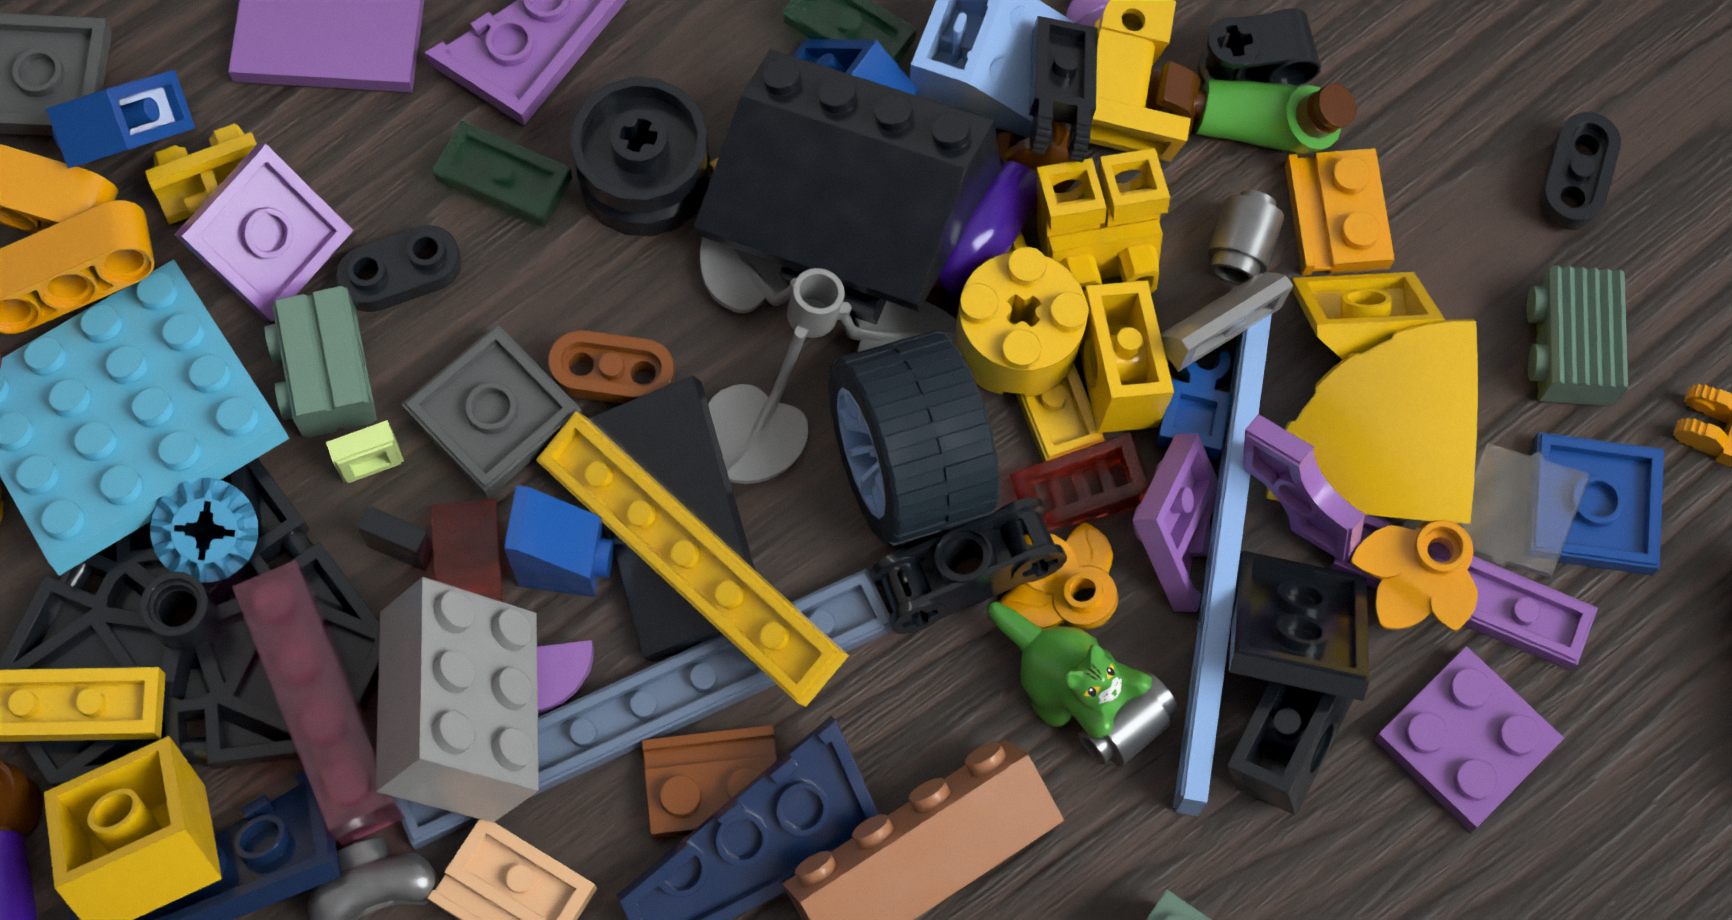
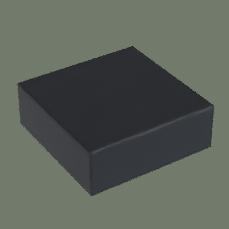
(396, 538)

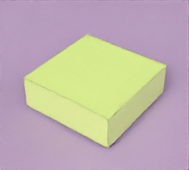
(365, 452)

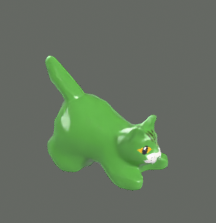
(1069, 673)

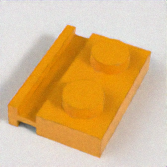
(1339, 212)

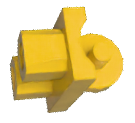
(187, 180)

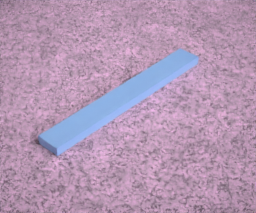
(1220, 576)

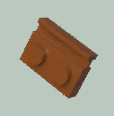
(700, 773)

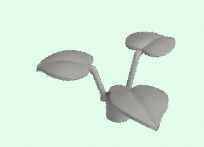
(755, 430)

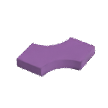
(1292, 475)

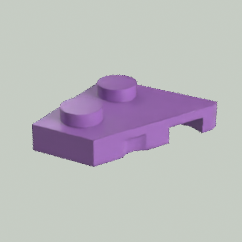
(1177, 516)

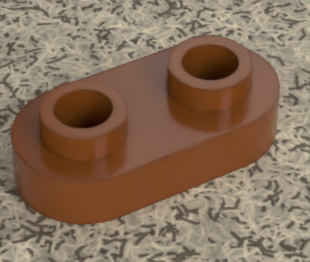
(614, 365)

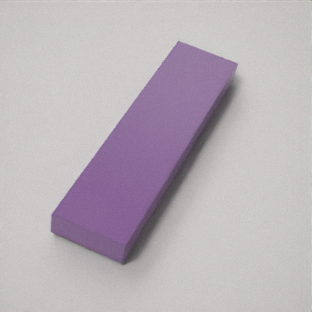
(1511, 606)

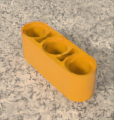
(45, 192)
(73, 264)

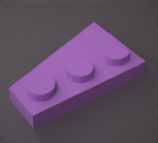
(523, 51)

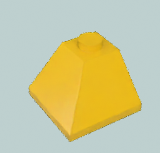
(1363, 309)

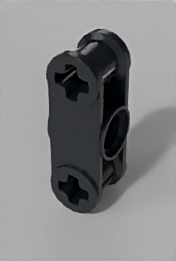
(1004, 565)

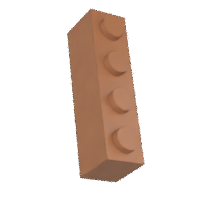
(932, 843)

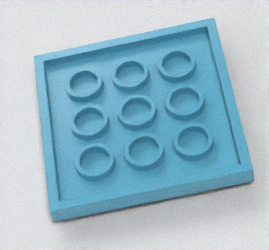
(122, 413)

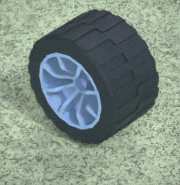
(914, 437)

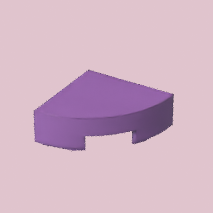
(561, 672)

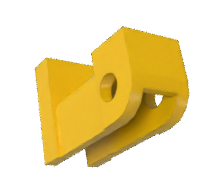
(1128, 44)

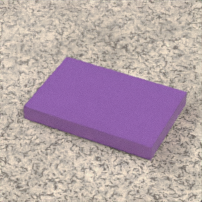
(328, 43)

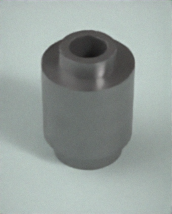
(1244, 236)
(1134, 725)

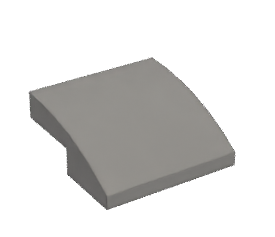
(1225, 318)

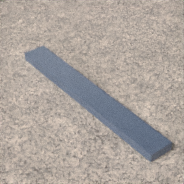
(666, 699)

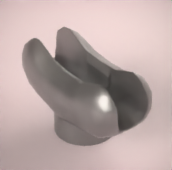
(372, 882)

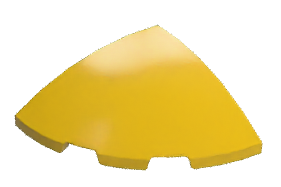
(1400, 424)

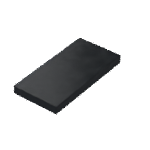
(678, 446)

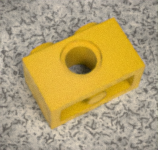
(1124, 358)

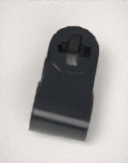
(1262, 49)

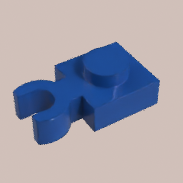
(1198, 406)

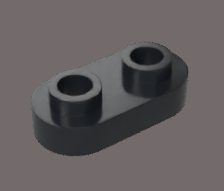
(1579, 175)
(400, 271)

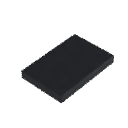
(1300, 626)

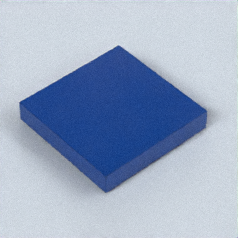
(1620, 507)

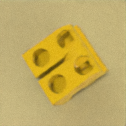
(1102, 224)

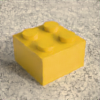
(131, 835)

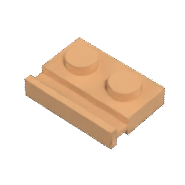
(509, 880)

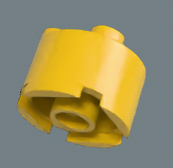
(1048, 318)

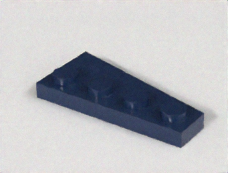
(759, 836)
(263, 859)

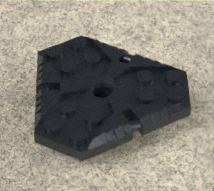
(208, 660)

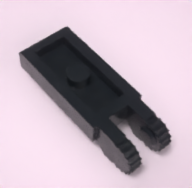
(1062, 83)

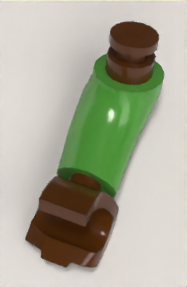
(1254, 112)

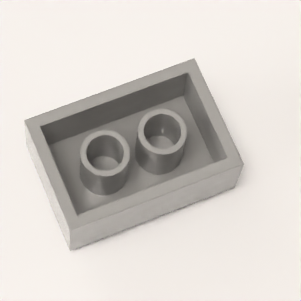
(457, 701)

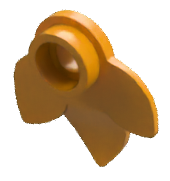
(1414, 582)
(1052, 600)

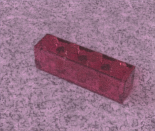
(317, 701)

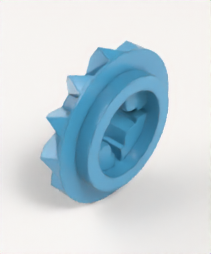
(229, 510)

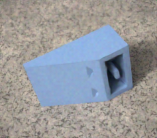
(980, 58)

